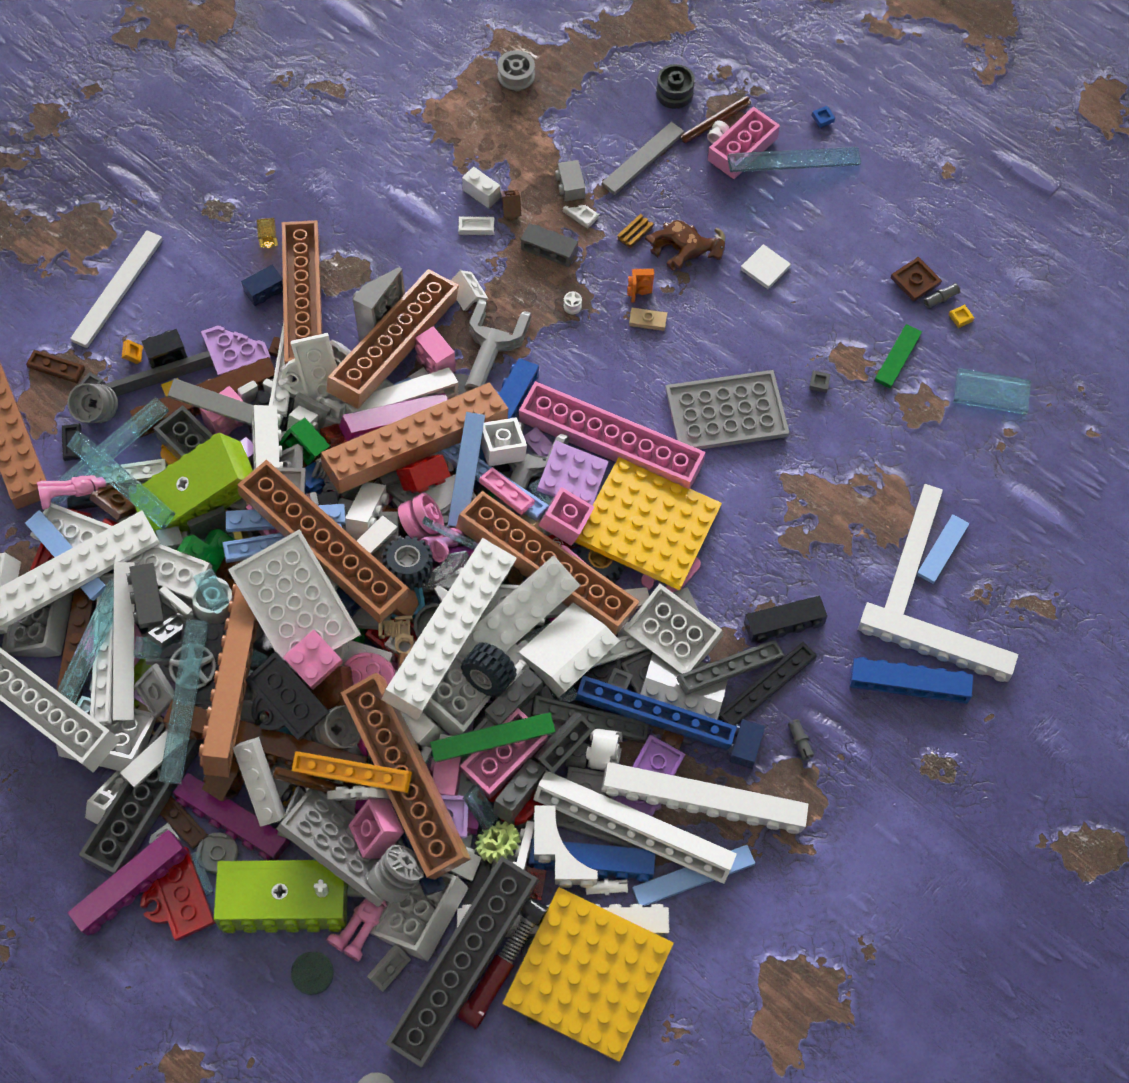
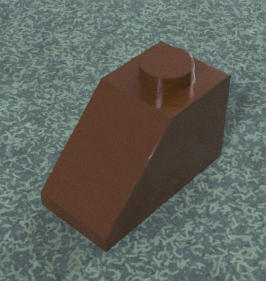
(511, 204)

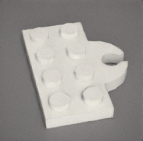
(311, 367)

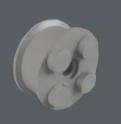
(516, 70)

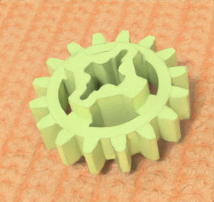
(498, 842)

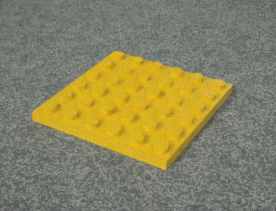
(648, 523)
(588, 974)

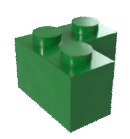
(305, 435)
(209, 550)

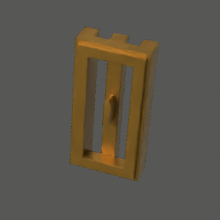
(635, 223)

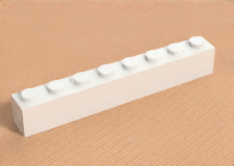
(937, 642)

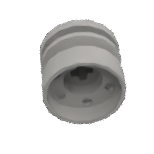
(92, 403)
(336, 729)
(395, 874)

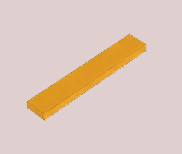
(352, 772)

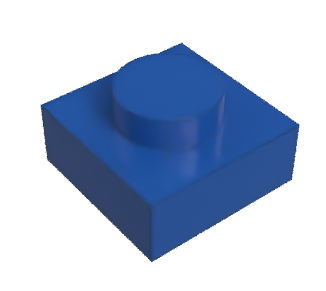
(823, 116)

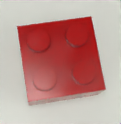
(423, 473)

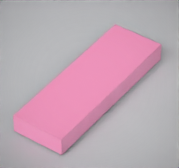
(506, 491)

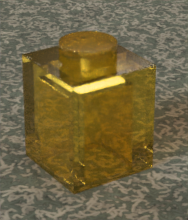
(267, 232)

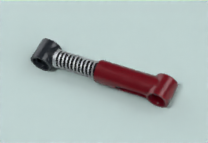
(476, 1007)

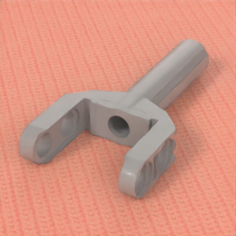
(491, 343)
(531, 467)

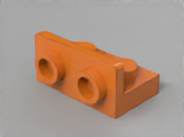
(640, 282)

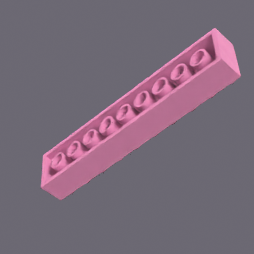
(610, 435)

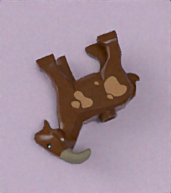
(687, 242)

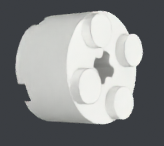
(202, 610)
(604, 748)

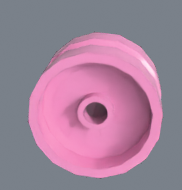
(413, 512)

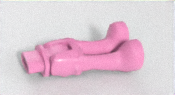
(77, 486)
(440, 543)
(365, 912)

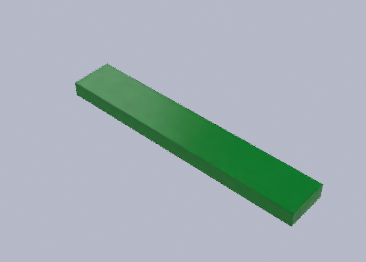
(492, 737)

